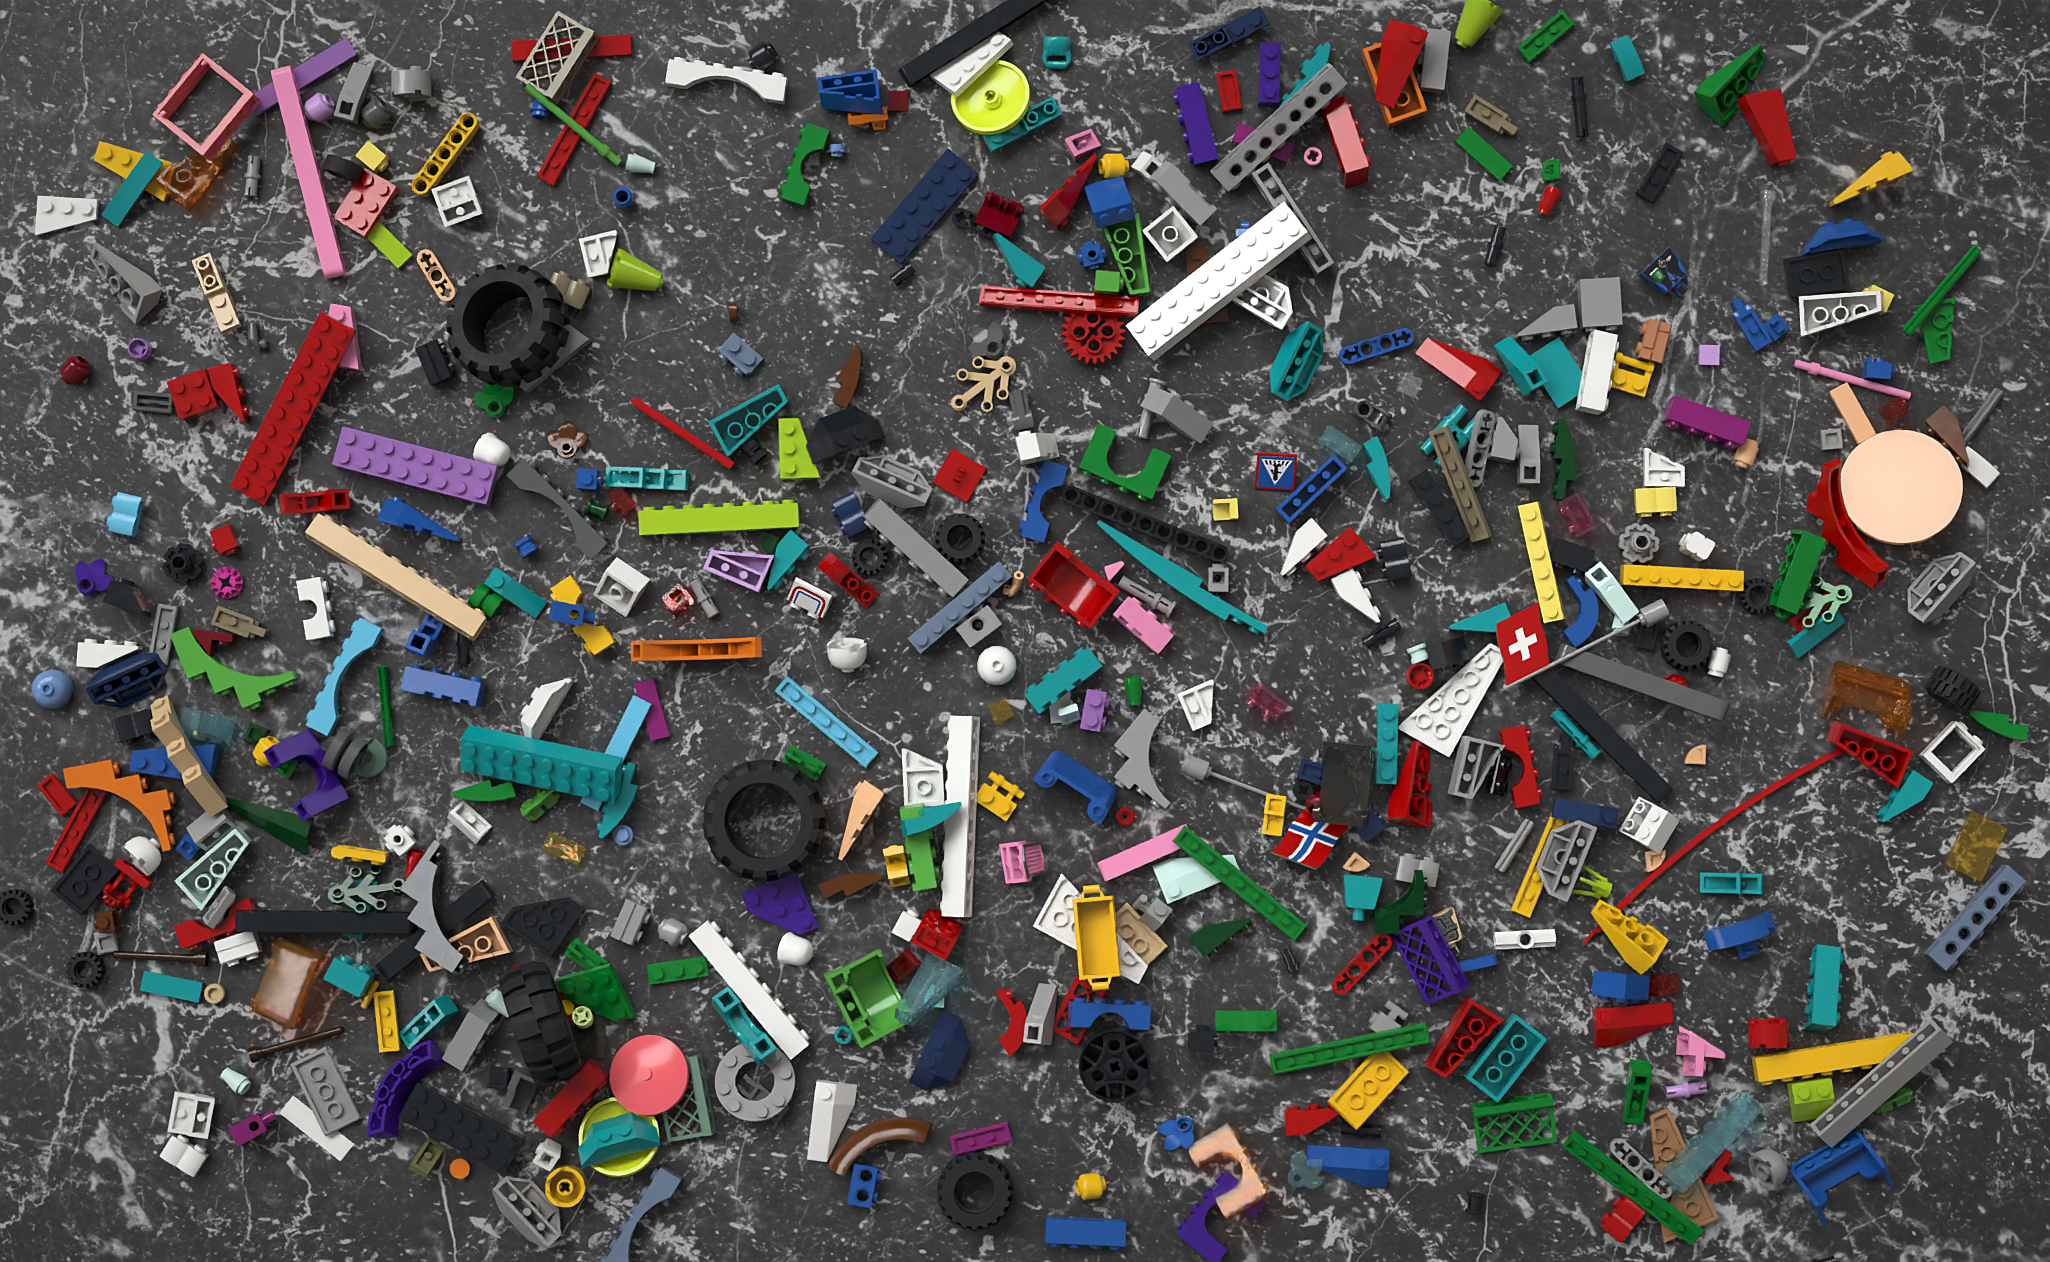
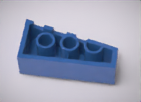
(157, 761)

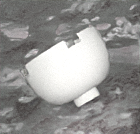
(847, 654)
(996, 665)
(143, 853)

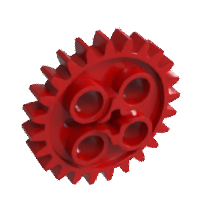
(1106, 344)

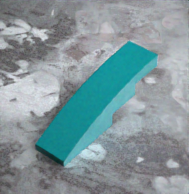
(132, 189)
(647, 478)

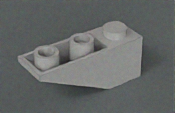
(353, 93)
(1556, 320)
(1529, 457)
(1041, 1015)

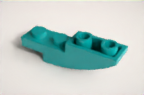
(1309, 69)
(1033, 120)
(617, 811)

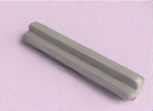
(1514, 845)

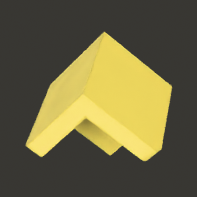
(1225, 509)

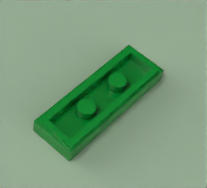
(1545, 36)
(1483, 154)

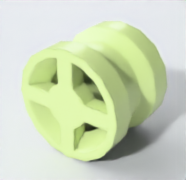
(580, 1014)

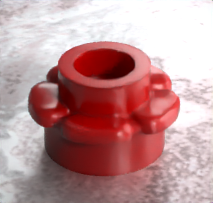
(1130, 816)

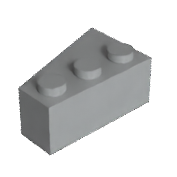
(1181, 194)
(1471, 765)

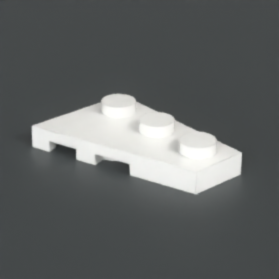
(64, 212)

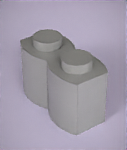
(1408, 863)

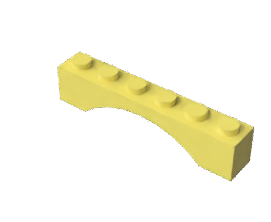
(1541, 562)

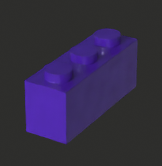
(1269, 74)

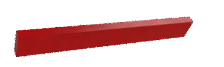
(1059, 301)

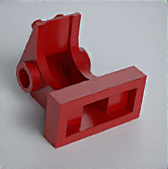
(113, 896)

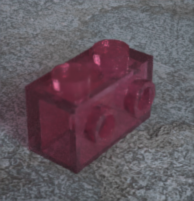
(1577, 515)
(1266, 701)

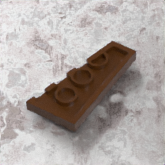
(1196, 257)

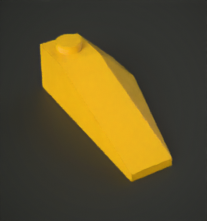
(1882, 172)
(1635, 942)

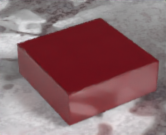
(897, 101)

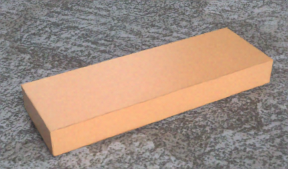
(1852, 413)

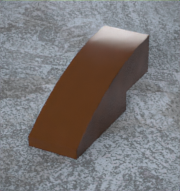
(849, 379)
(848, 883)

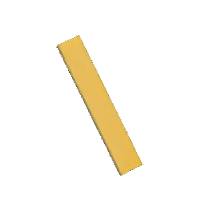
(1532, 883)

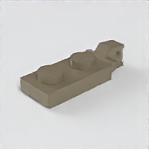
(1490, 116)
(237, 623)

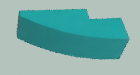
(1378, 468)
(928, 818)
(1732, 883)

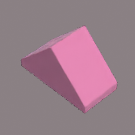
(1081, 144)

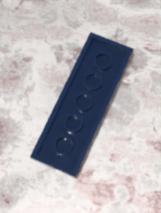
(924, 206)

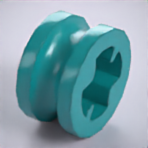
(839, 1039)

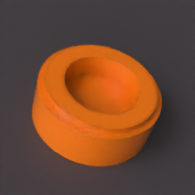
(460, 1168)

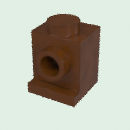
(107, 921)

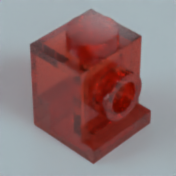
(621, 501)
(673, 595)

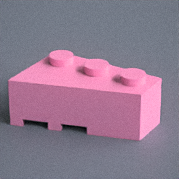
(347, 316)
(1143, 624)

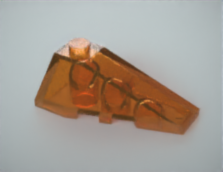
(193, 176)

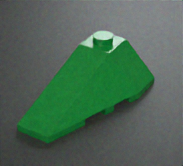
(1721, 90)

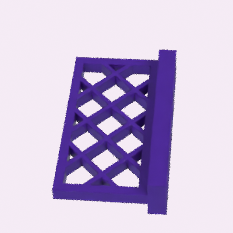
(1440, 954)

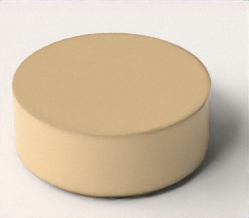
(214, 993)

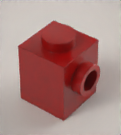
(225, 540)

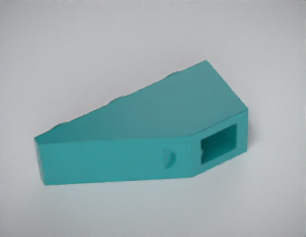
(1520, 365)
(786, 555)
(1910, 792)

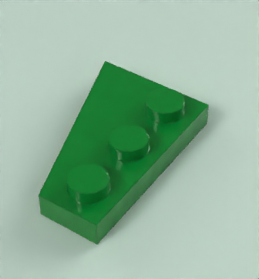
(1937, 331)

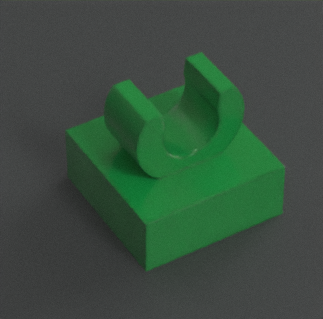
(288, 769)

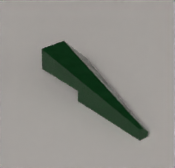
(278, 823)

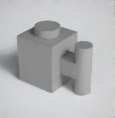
(1154, 913)
(1382, 1022)

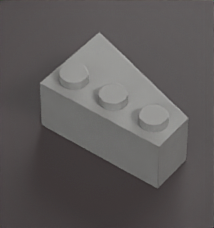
(1177, 413)
(471, 1035)

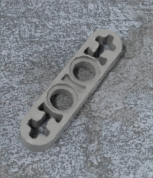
(1482, 448)
(1640, 1168)

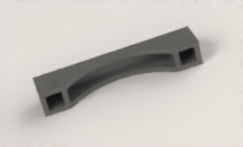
(588, 540)

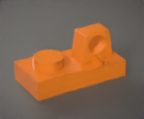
(859, 119)

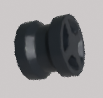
(1300, 789)

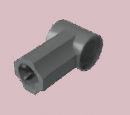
(1021, 414)

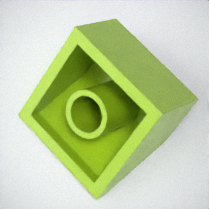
(1810, 1097)

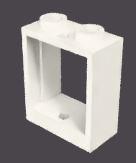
(1973, 741)

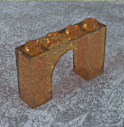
(1250, 1189)

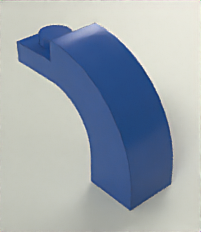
(1587, 615)
(426, 637)
(1739, 932)

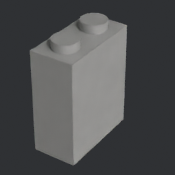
(1599, 304)

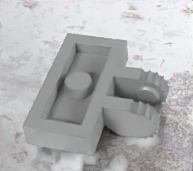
(216, 909)

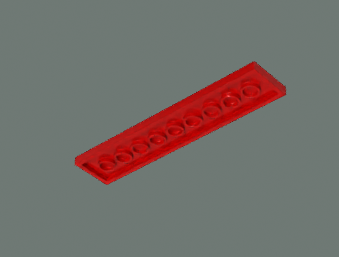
(293, 408)

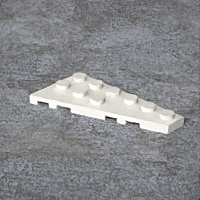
(1448, 711)
(1058, 921)

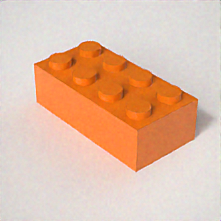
(1410, 101)

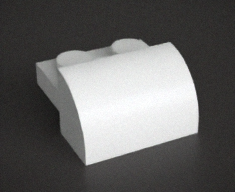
(457, 201)
(191, 1114)

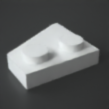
(598, 252)
(1661, 471)
(1198, 704)

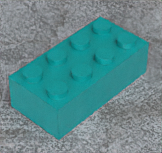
(1505, 1057)

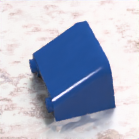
(1080, 778)

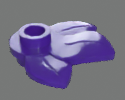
(94, 574)

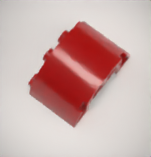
(1072, 586)

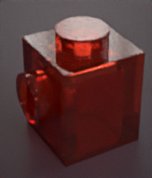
(1894, 410)

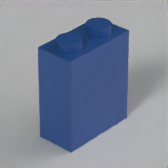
(1109, 202)

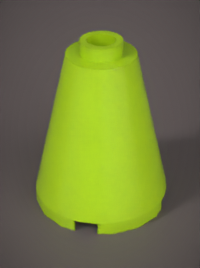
(1475, 21)
(633, 273)

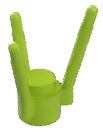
(1600, 886)

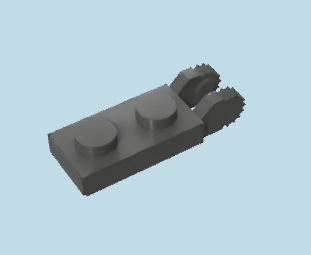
(758, 1093)

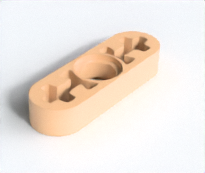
(424, 266)

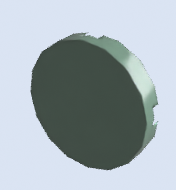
(374, 759)

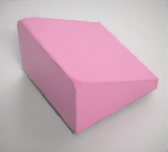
(1111, 570)

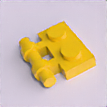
(995, 801)

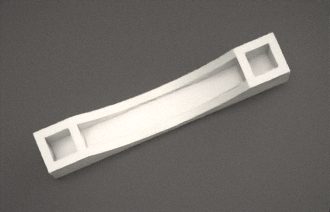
(686, 74)

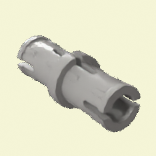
(252, 176)
(703, 598)

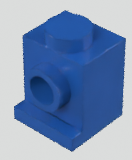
(1877, 370)

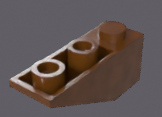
(1947, 430)

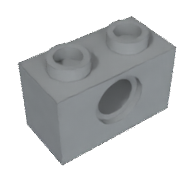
(972, 636)

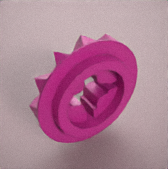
(235, 580)

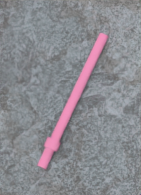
(1815, 368)

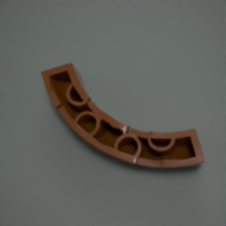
(873, 1133)

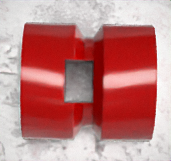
(1419, 676)

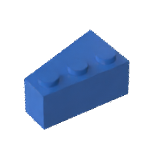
(851, 92)

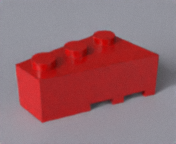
(1340, 555)

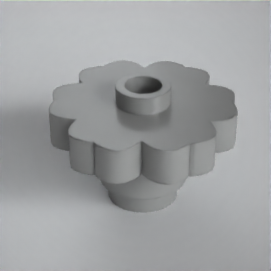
(1628, 544)

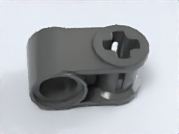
(1373, 415)

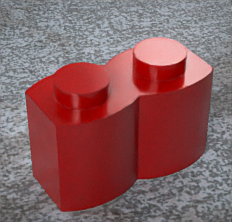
(1622, 1218)

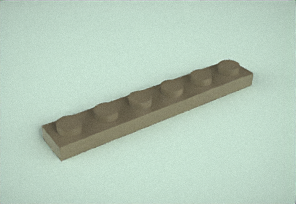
(1460, 483)

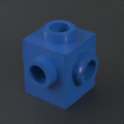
(1091, 263)

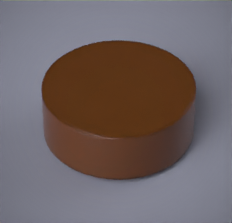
(732, 311)

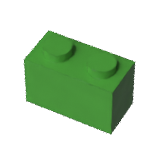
(1108, 282)

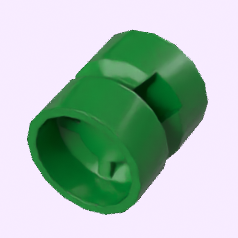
(486, 600)

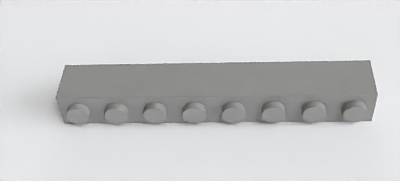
(1881, 1083)

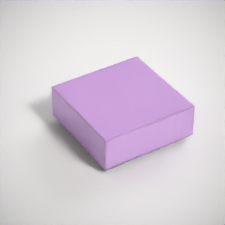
(1708, 355)

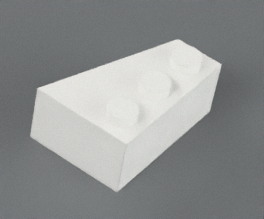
(1036, 447)

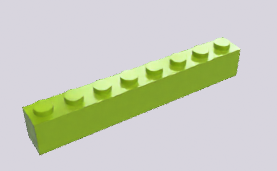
(719, 519)

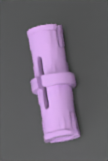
(1686, 1089)

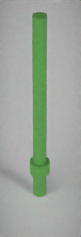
(603, 150)

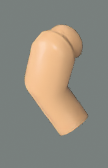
(1016, 583)

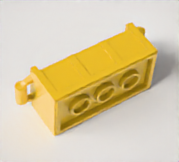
(1096, 937)

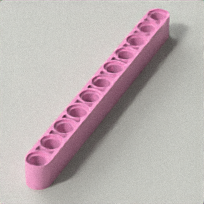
(308, 172)

